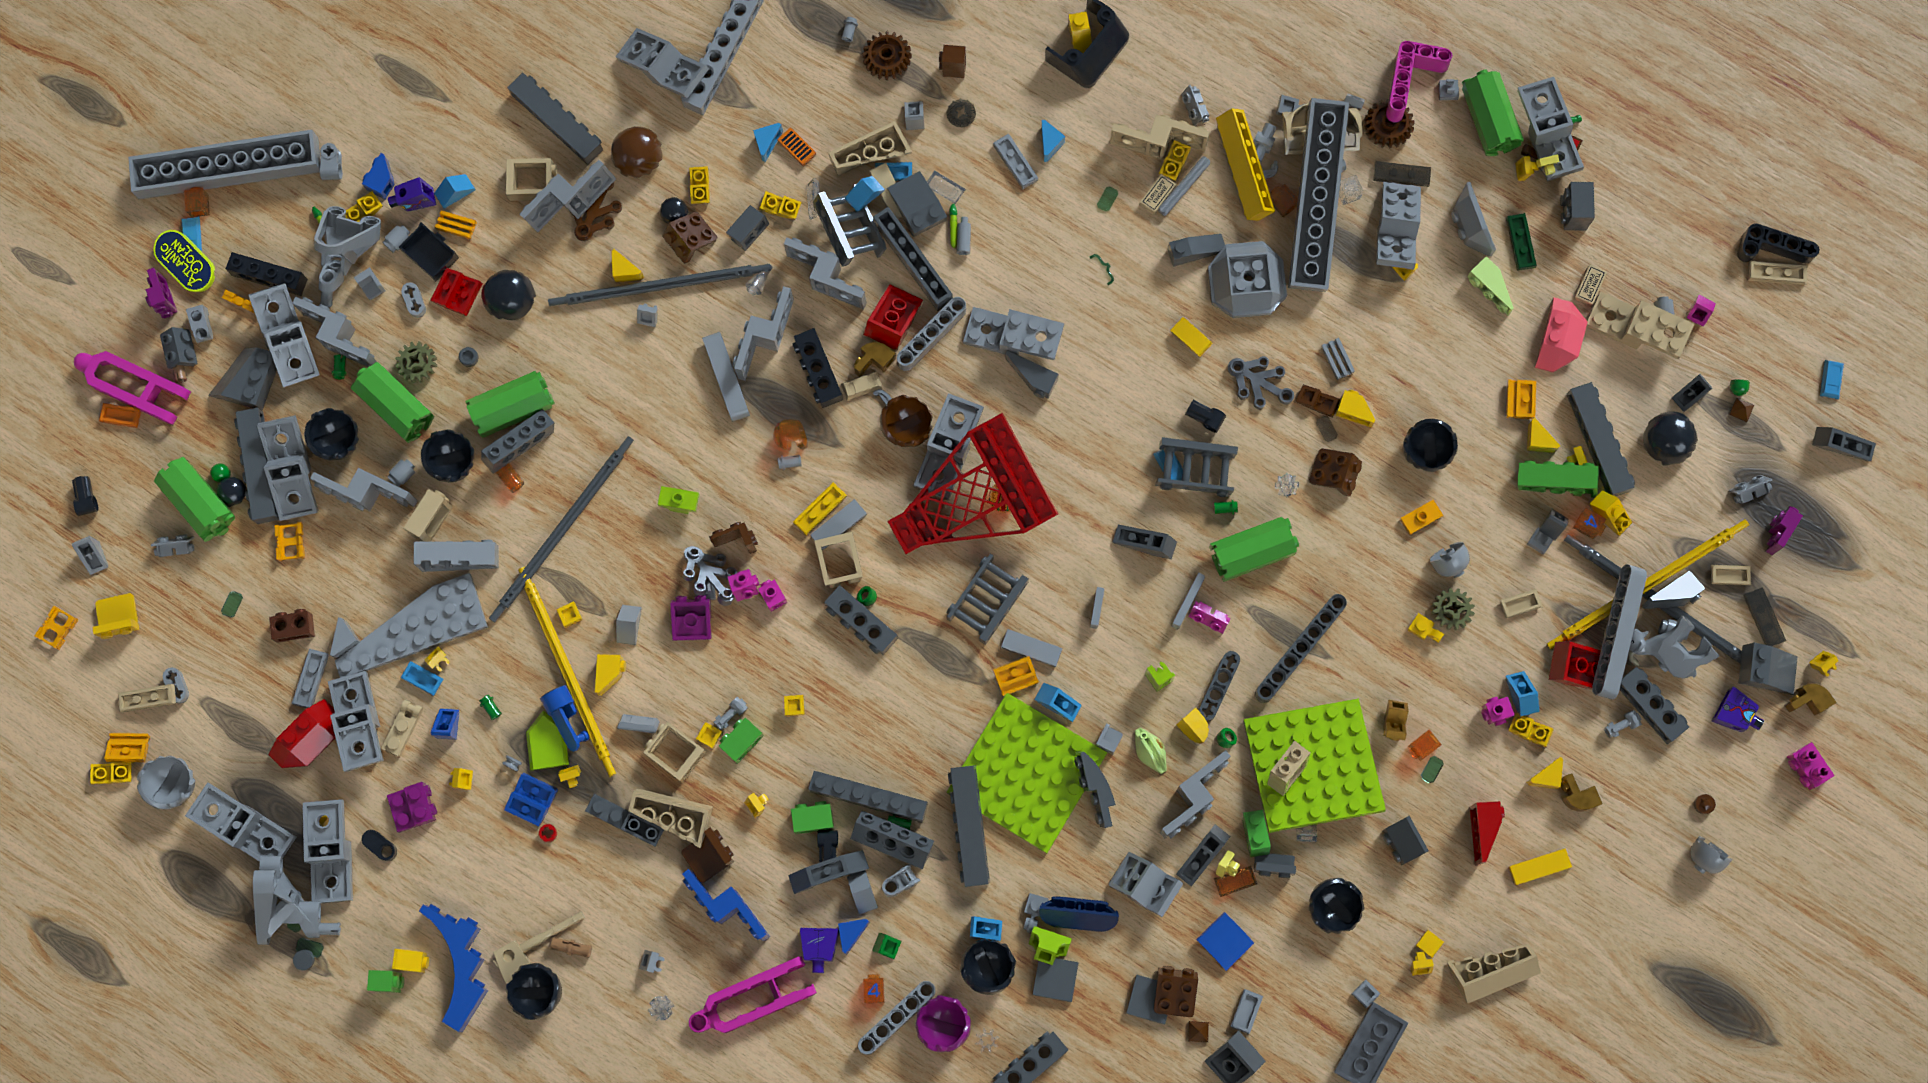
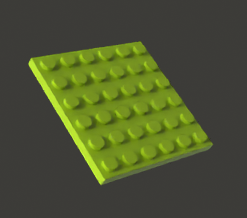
(1028, 772)
(1339, 772)

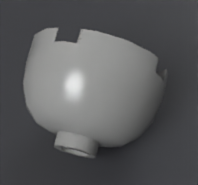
(1451, 561)
(1708, 857)

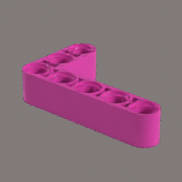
(1408, 56)

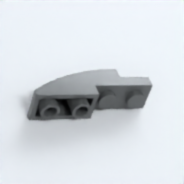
(1093, 780)
(624, 820)

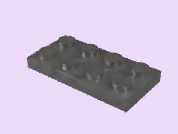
(1371, 1046)

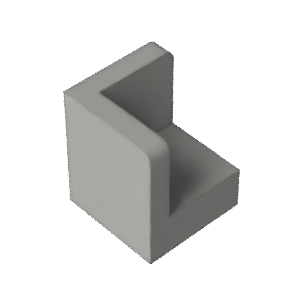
(369, 283)
(1109, 739)

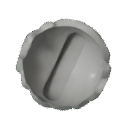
(165, 782)

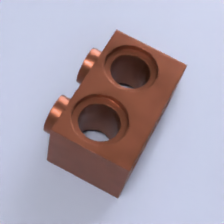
(291, 630)

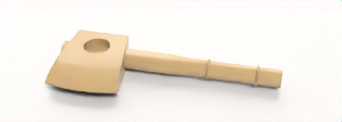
(513, 955)

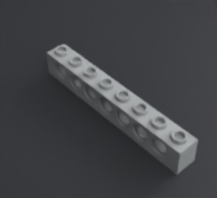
(700, 102)

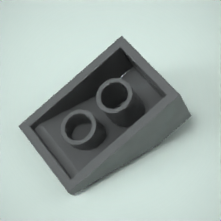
(917, 203)
(1768, 668)

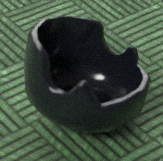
(673, 209)
(231, 491)

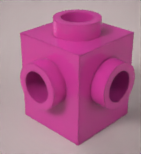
(744, 585)
(1503, 708)

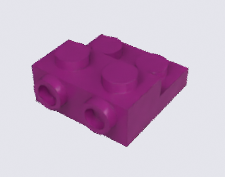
(159, 294)
(1782, 528)
(691, 618)
(412, 806)

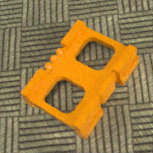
(237, 300)
(284, 542)
(61, 631)

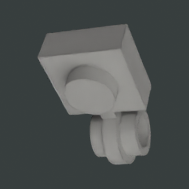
(1032, 908)

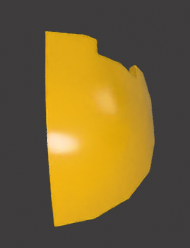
(1194, 726)

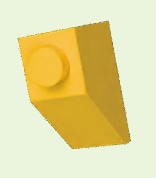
(1079, 31)
(1355, 409)
(608, 672)
(410, 961)

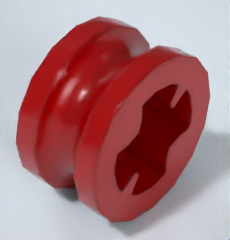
(551, 828)

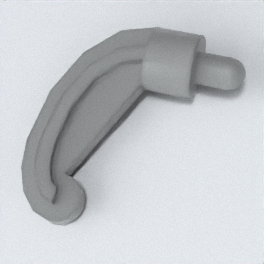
(1273, 170)
(884, 396)

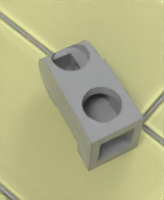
(200, 323)

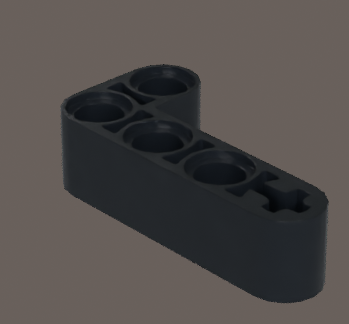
(1803, 250)

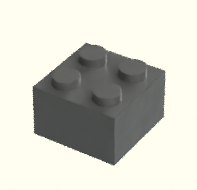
(1578, 206)

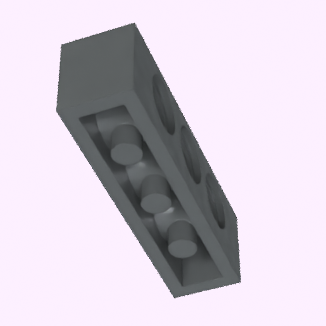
(517, 441)
(840, 598)
(1654, 717)
(892, 839)
(1056, 1049)

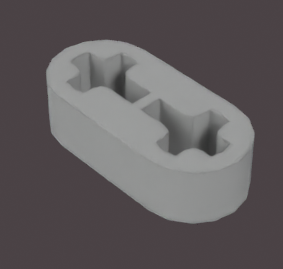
(410, 301)
(180, 683)

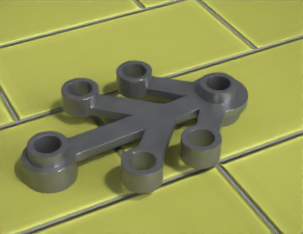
(1258, 379)
(708, 572)

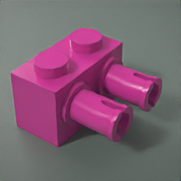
(1810, 766)

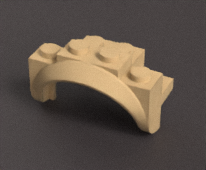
(1296, 122)

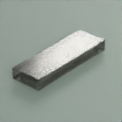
(1402, 174)
(1764, 617)

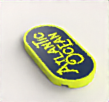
(184, 261)

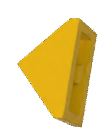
(623, 269)
(1540, 439)
(1549, 777)

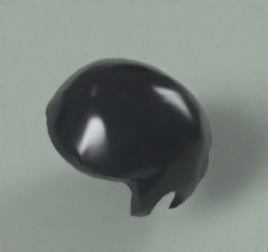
(508, 295)
(331, 434)
(1670, 438)
(1430, 445)
(447, 456)
(1336, 905)
(988, 966)
(534, 991)

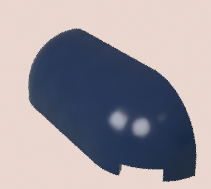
(1078, 914)

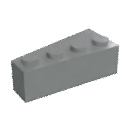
(456, 555)

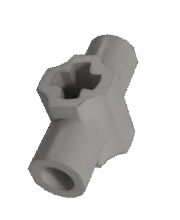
(1264, 140)

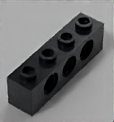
(265, 273)
(810, 340)

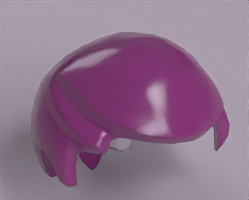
(943, 1024)

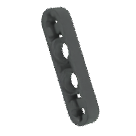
(1217, 685)

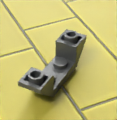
(828, 870)

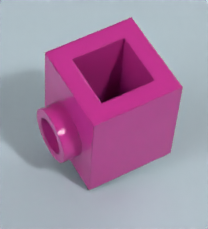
(1701, 310)
(772, 595)

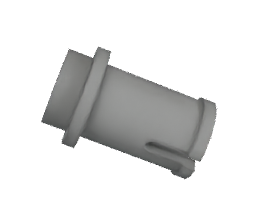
(849, 28)
(789, 461)

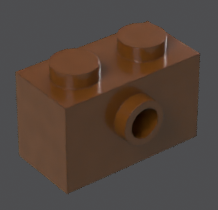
(953, 61)

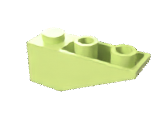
(1491, 282)

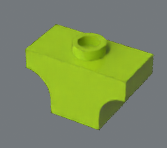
(678, 500)
(1048, 945)

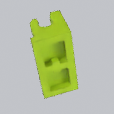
(1161, 677)

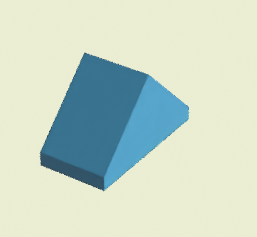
(767, 139)
(1052, 140)
(453, 189)
(864, 192)
(985, 928)

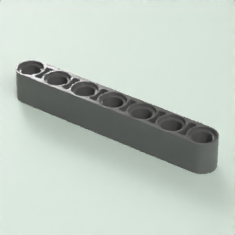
(1304, 639)

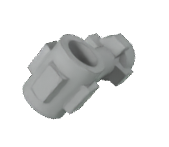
(738, 706)
(1632, 720)

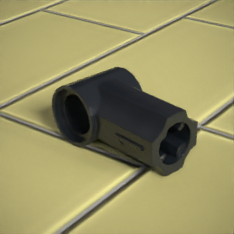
(1209, 417)
(84, 500)
(827, 844)

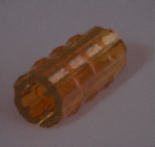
(510, 478)

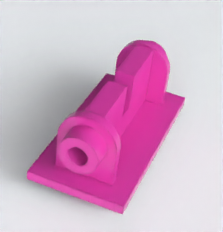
(1216, 621)

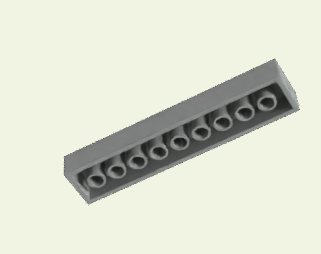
(224, 164)
(1318, 195)

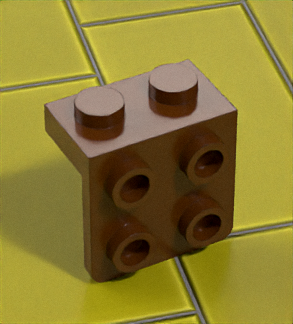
(688, 235)
(1336, 470)
(735, 532)
(709, 858)
(1176, 991)

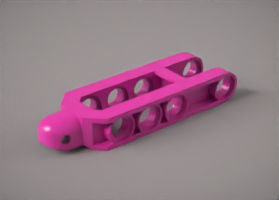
(88, 365)
(709, 1017)

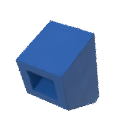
(379, 177)

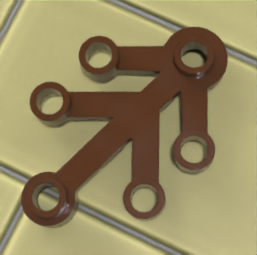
(594, 212)

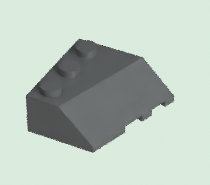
(247, 379)

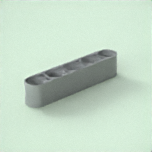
(933, 325)
(726, 376)
(887, 1020)

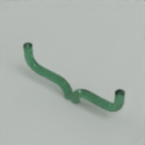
(1105, 264)

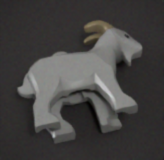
(1671, 652)

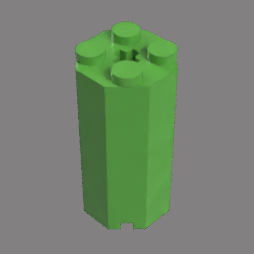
(1492, 113)
(392, 402)
(509, 403)
(194, 499)
(1254, 548)

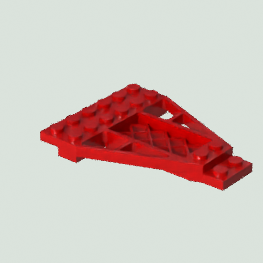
(1009, 470)

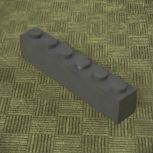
(555, 119)
(912, 258)
(1600, 439)
(254, 459)
(868, 796)
(970, 826)

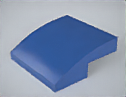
(531, 799)
(1225, 941)

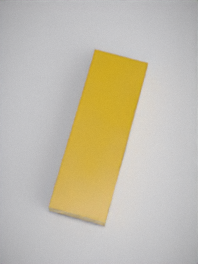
(819, 508)
(1540, 866)

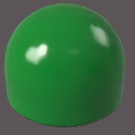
(1739, 387)
(220, 472)
(871, 598)
(1222, 740)

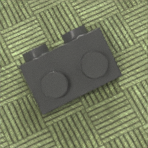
(178, 347)
(1275, 864)

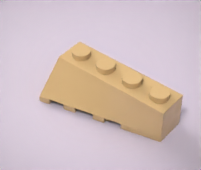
(874, 146)
(673, 814)
(1493, 971)

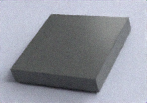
(1056, 980)
(1143, 1000)

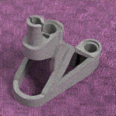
(344, 240)
(271, 884)

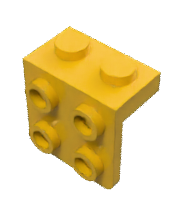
(116, 616)

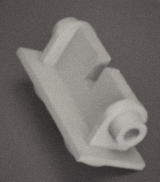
(1192, 97)
(1744, 490)
(165, 546)

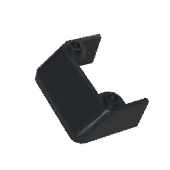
(1089, 66)

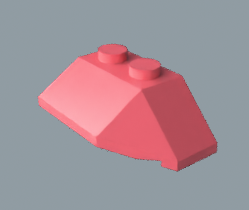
(1561, 336)

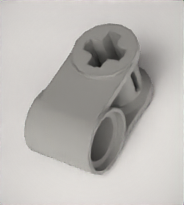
(330, 165)
(901, 881)

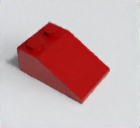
(892, 317)
(1574, 664)
(1485, 824)

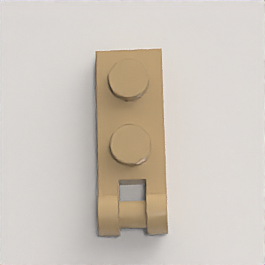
(402, 728)

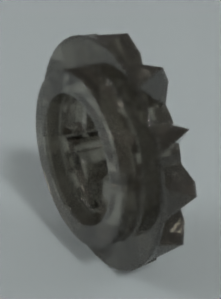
(963, 120)

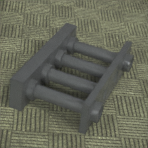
(838, 237)
(1207, 451)
(1006, 600)

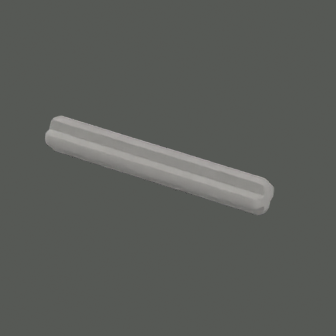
(1183, 186)

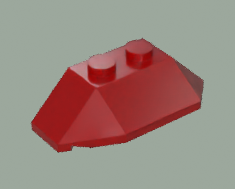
(305, 737)

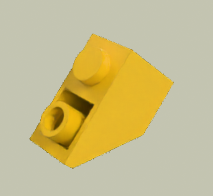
(1613, 510)

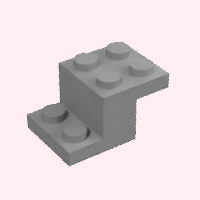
(1145, 884)

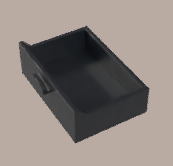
(429, 251)

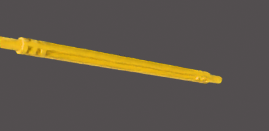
(1654, 580)
(568, 675)

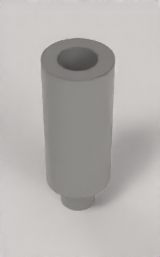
(963, 236)

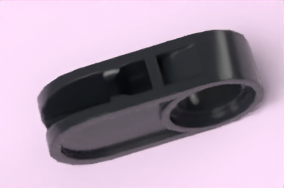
(376, 842)

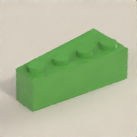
(1559, 478)

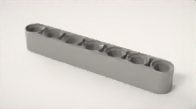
(1619, 631)

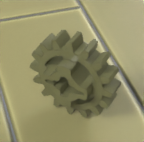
(412, 368)
(1452, 601)

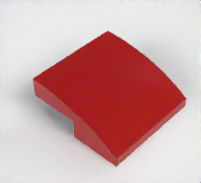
(456, 292)

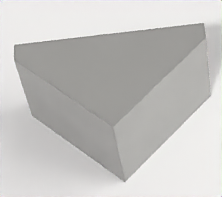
(914, 115)
(91, 554)
(628, 624)
(343, 639)
(862, 892)

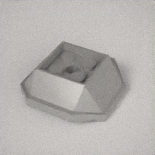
(1242, 297)

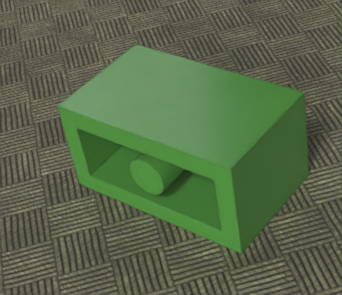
(740, 740)
(812, 818)
(1256, 833)
(385, 981)

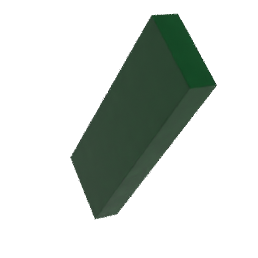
(1521, 241)

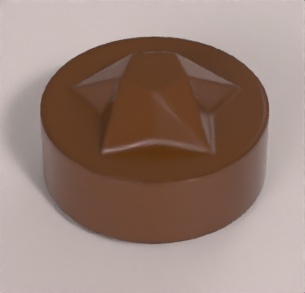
(1704, 804)

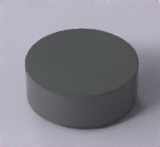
(468, 356)
(303, 960)

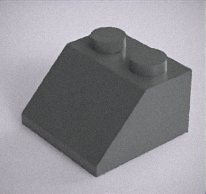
(1404, 841)
(1235, 1060)

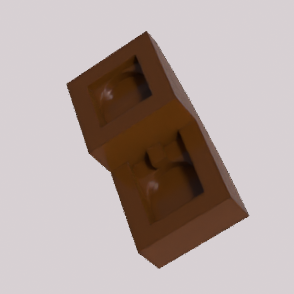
(1317, 401)

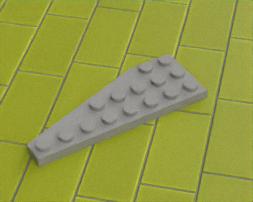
(430, 620)

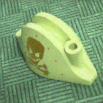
(1150, 750)

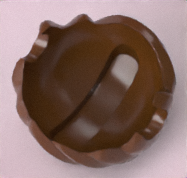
(636, 151)
(906, 421)

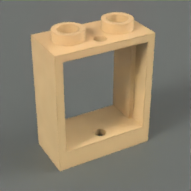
(511, 176)
(428, 516)
(834, 540)
(691, 761)
(1288, 770)

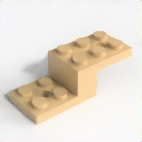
(1162, 131)
(1639, 325)

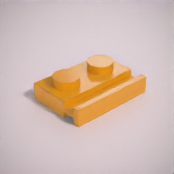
(1521, 399)
(1015, 675)
(127, 747)

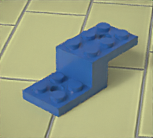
(725, 905)

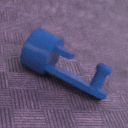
(560, 706)

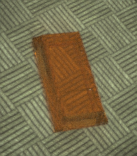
(1243, 879)

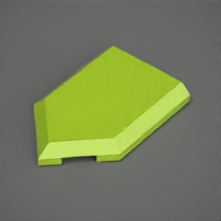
(545, 744)

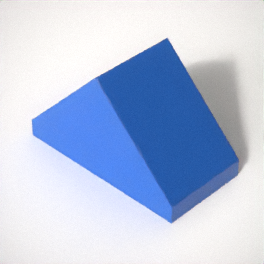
(446, 724)
(851, 932)

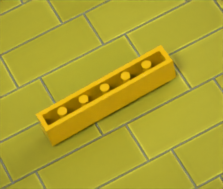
(1245, 164)

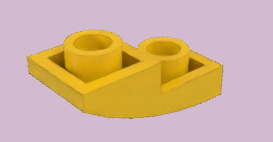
(1175, 160)
(699, 185)
(366, 206)
(780, 206)
(1191, 336)
(1531, 730)
(110, 773)

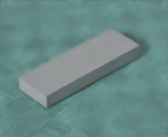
(1015, 161)
(840, 522)
(1188, 601)
(1031, 647)
(310, 678)

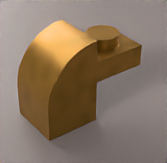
(876, 354)
(1815, 697)
(1395, 720)
(1576, 799)

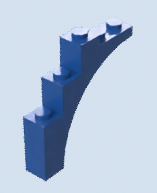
(466, 993)

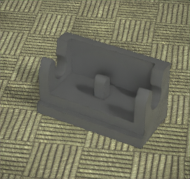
(747, 227)

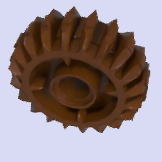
(889, 66)
(1387, 134)

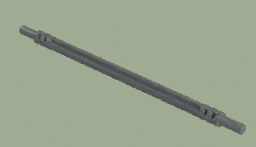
(657, 285)
(561, 529)
(1675, 612)

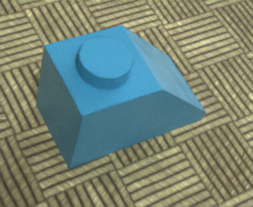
(1523, 693)
(1058, 701)

